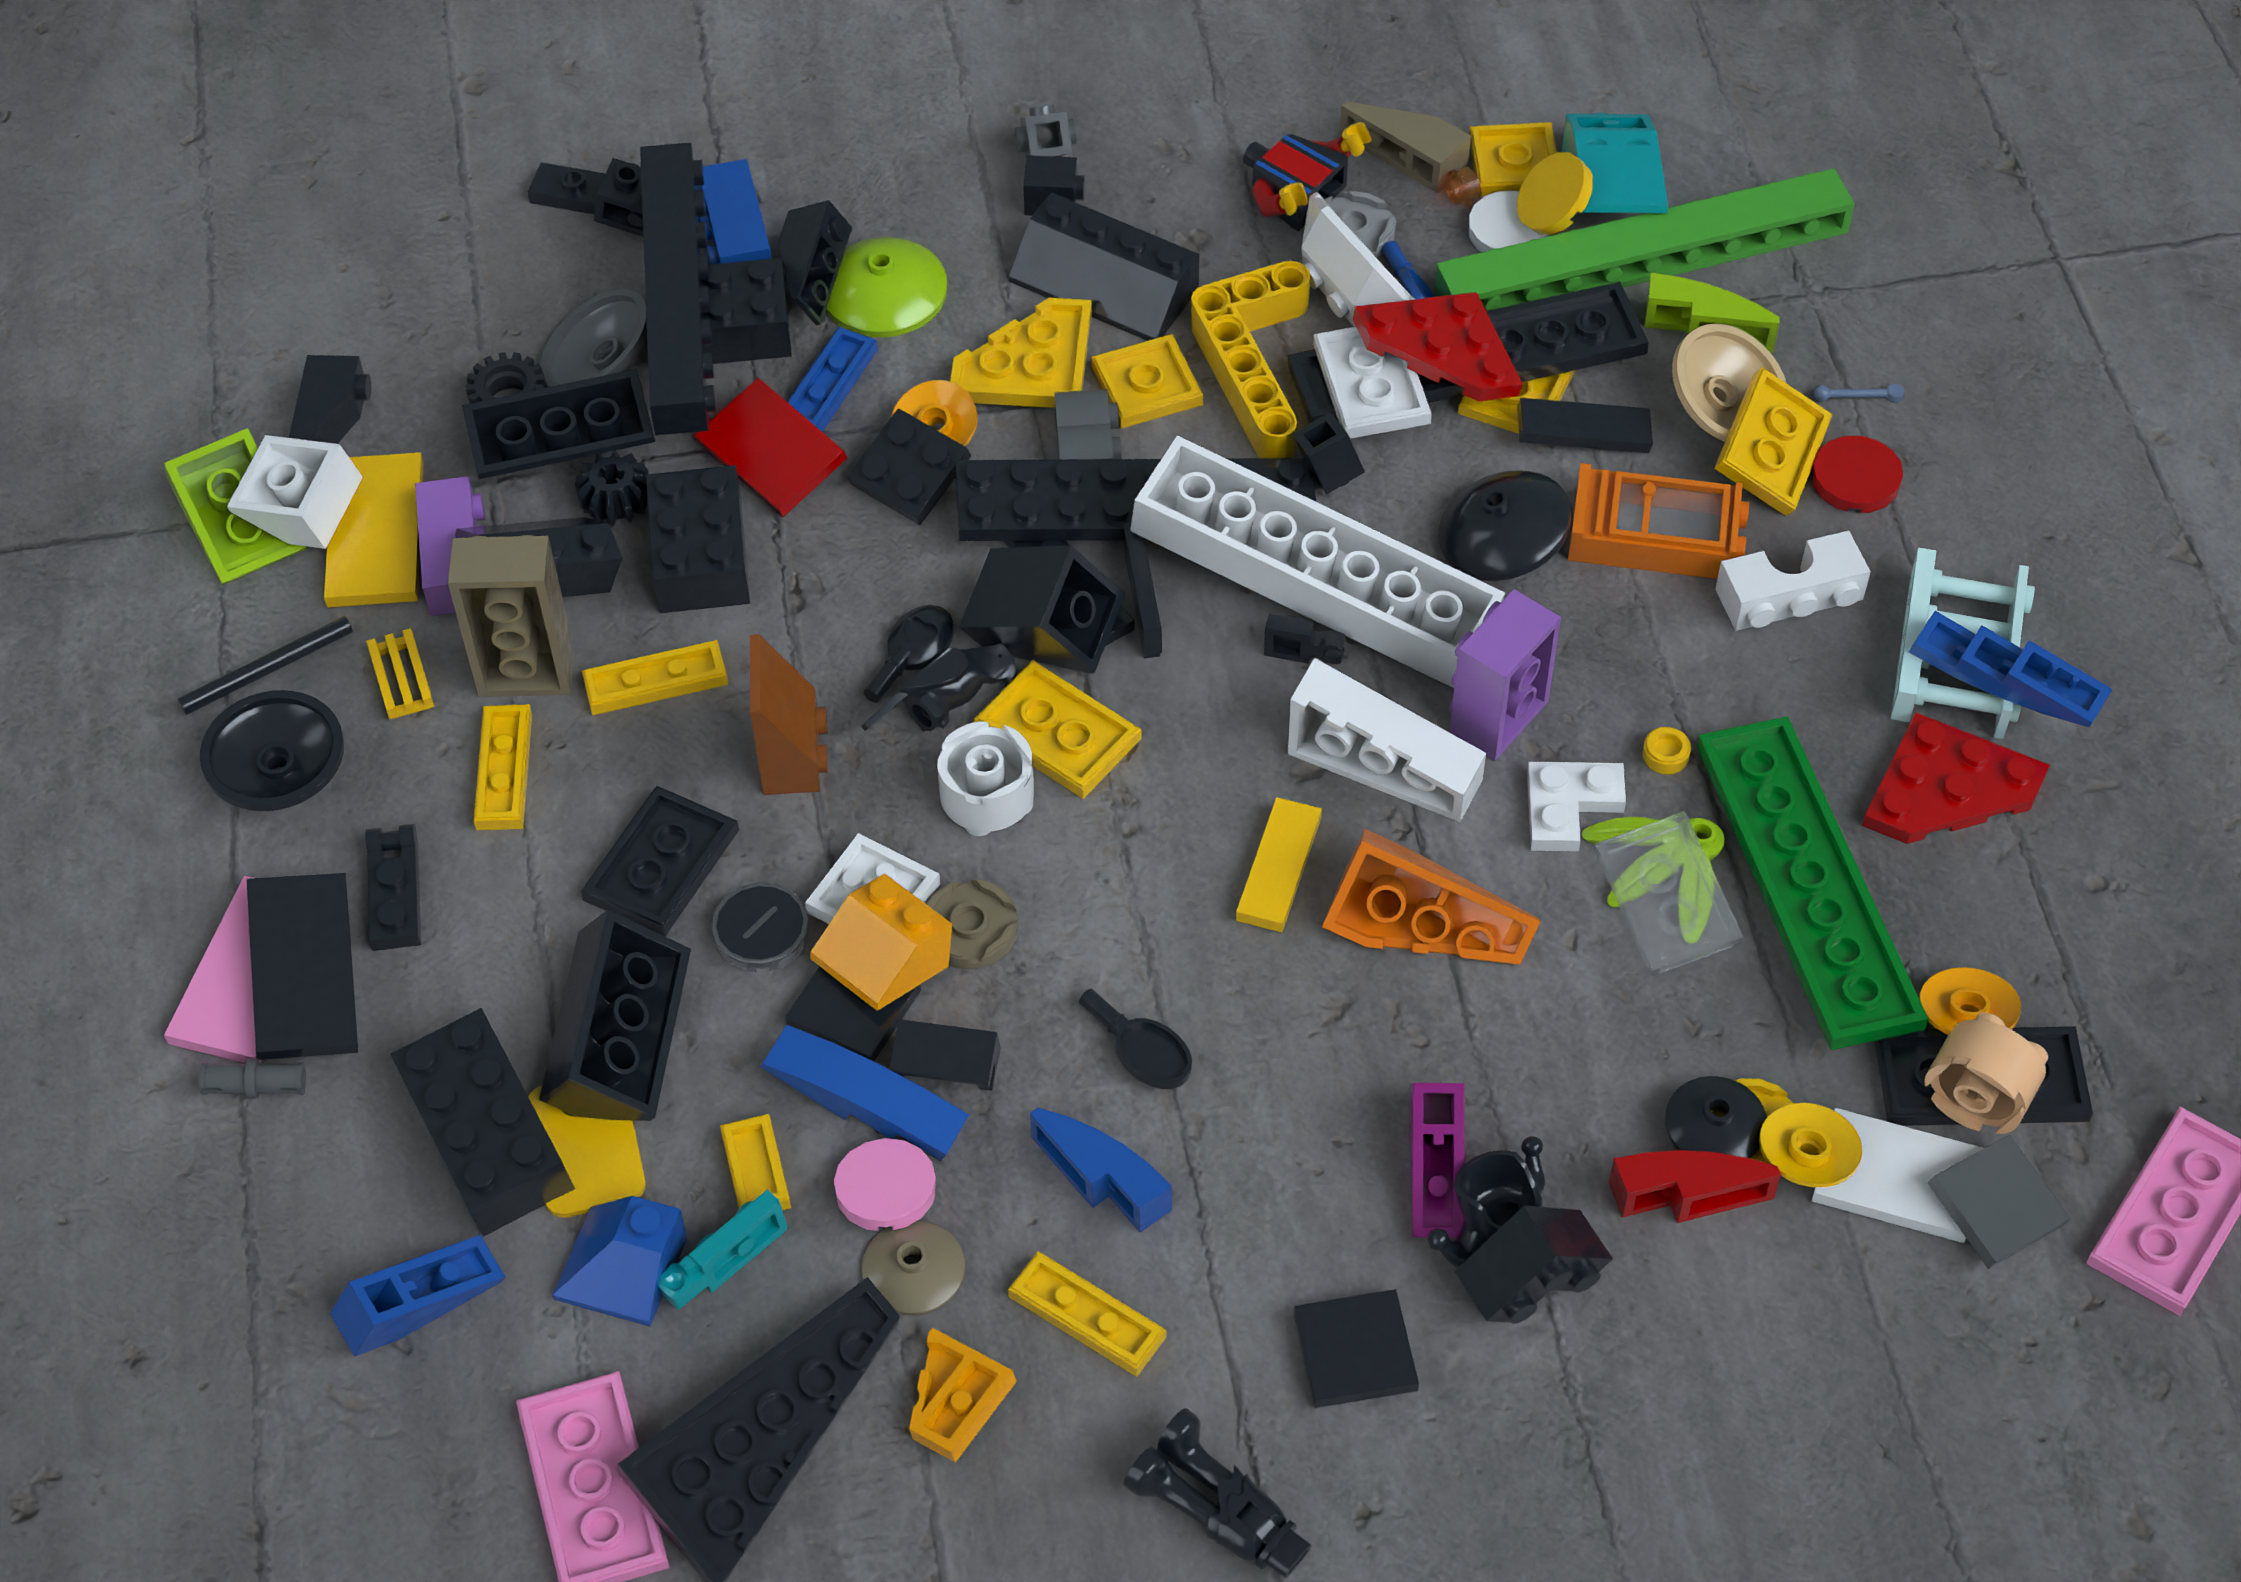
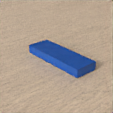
(833, 376)

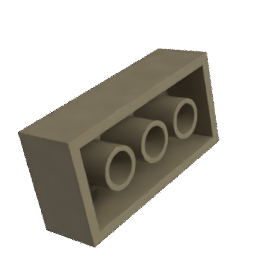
(511, 615)

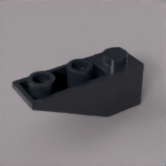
(811, 253)

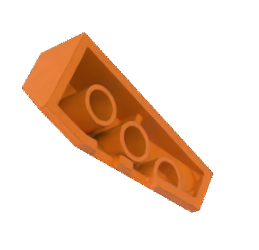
(1417, 905)

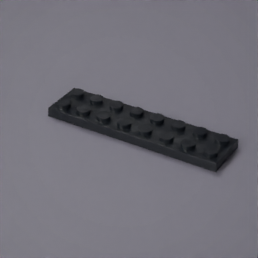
(1539, 336)
(1074, 495)

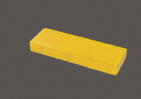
(655, 677)
(503, 767)
(1279, 865)
(1087, 1313)

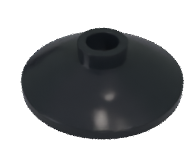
(1696, 1129)

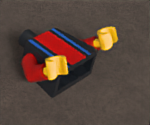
(1300, 167)

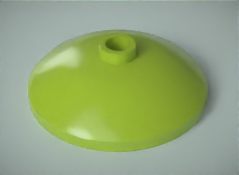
(887, 287)

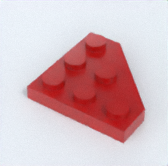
(1444, 340)
(1950, 782)

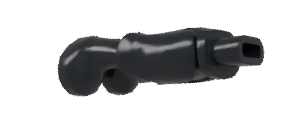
(1244, 1516)

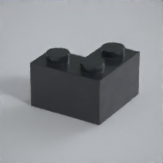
(1528, 1258)

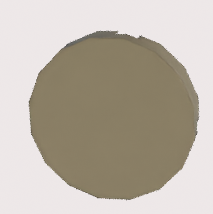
(981, 920)

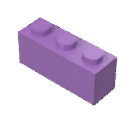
(440, 511)

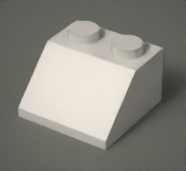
(296, 490)

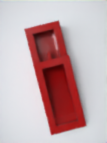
(1690, 1183)

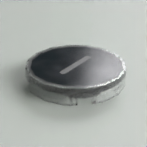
(760, 927)

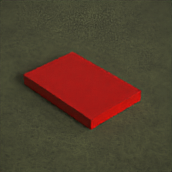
(772, 447)

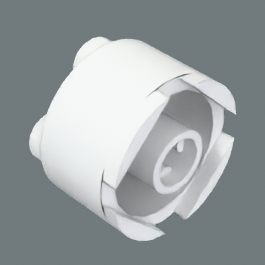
(985, 777)

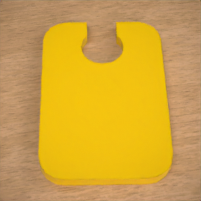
(598, 1157)

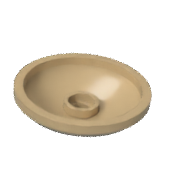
(1714, 372)

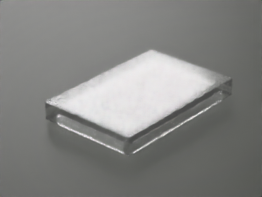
(1668, 893)

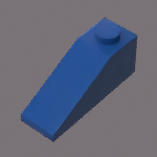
(413, 1293)

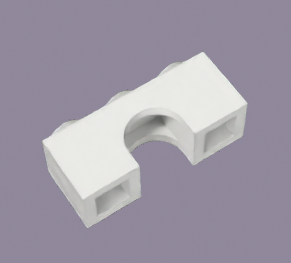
(1760, 594)

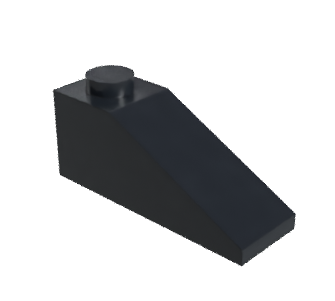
(329, 398)

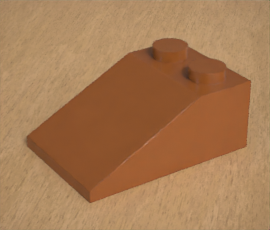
(785, 723)

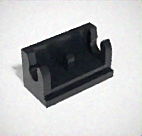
(946, 1053)

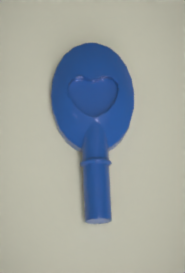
(1405, 272)

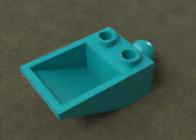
(1623, 161)

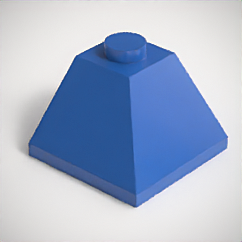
(622, 1258)

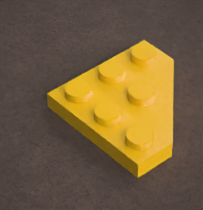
(1029, 357)

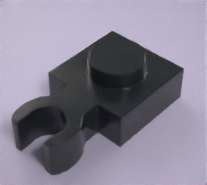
(1297, 641)

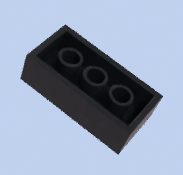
(482, 1122)

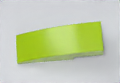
(1689, 304)

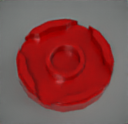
(1857, 474)

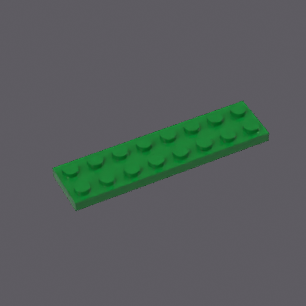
(1811, 884)

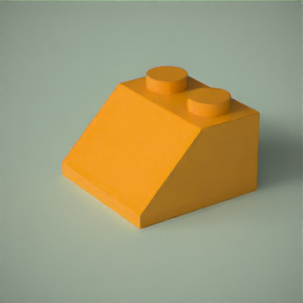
(883, 942)

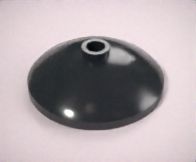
(1505, 525)
(266, 734)

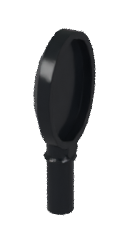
(912, 645)
(1143, 1045)

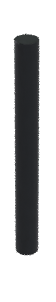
(264, 665)

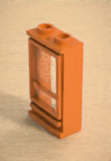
(1656, 522)

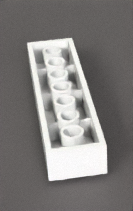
(1311, 558)

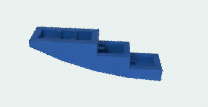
(2019, 675)
(864, 1089)

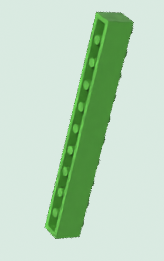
(1659, 243)

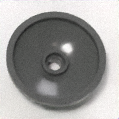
(597, 338)

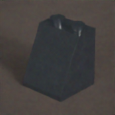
(1043, 606)

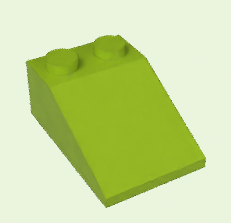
(204, 486)

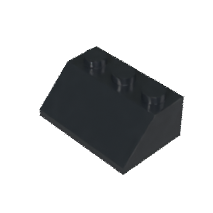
(581, 549)

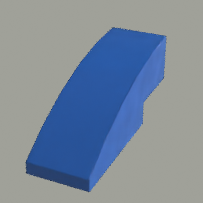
(1102, 1167)

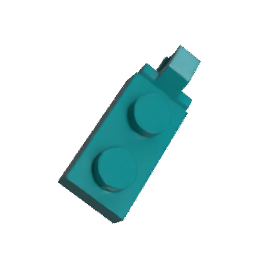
(725, 1251)

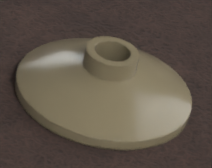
(918, 1286)

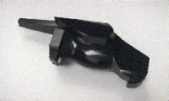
(949, 684)

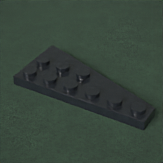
(740, 1448)

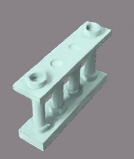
(1928, 582)

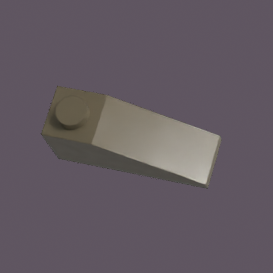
(1411, 141)

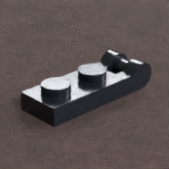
(393, 888)

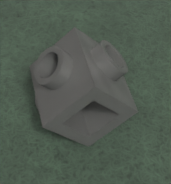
(1061, 130)

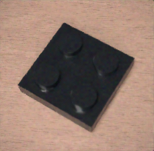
(908, 466)

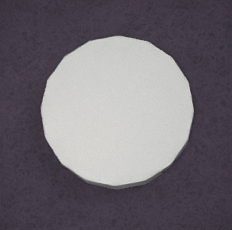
(1497, 224)

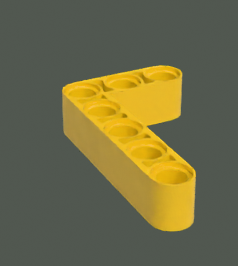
(1222, 323)

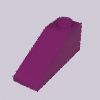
(1435, 1156)

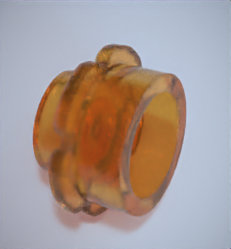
(1463, 186)

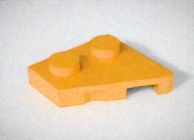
(956, 1395)

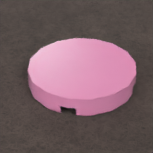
(885, 1184)

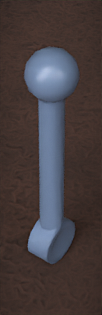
(1893, 393)

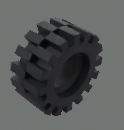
(503, 375)

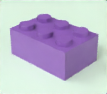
(1503, 673)

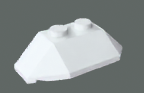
(1343, 264)

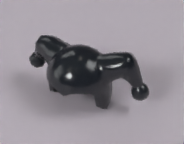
(1489, 1194)

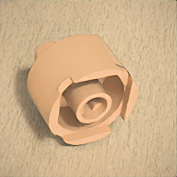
(1986, 1074)

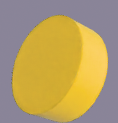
(1666, 750)

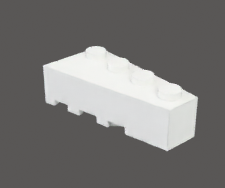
(1381, 743)

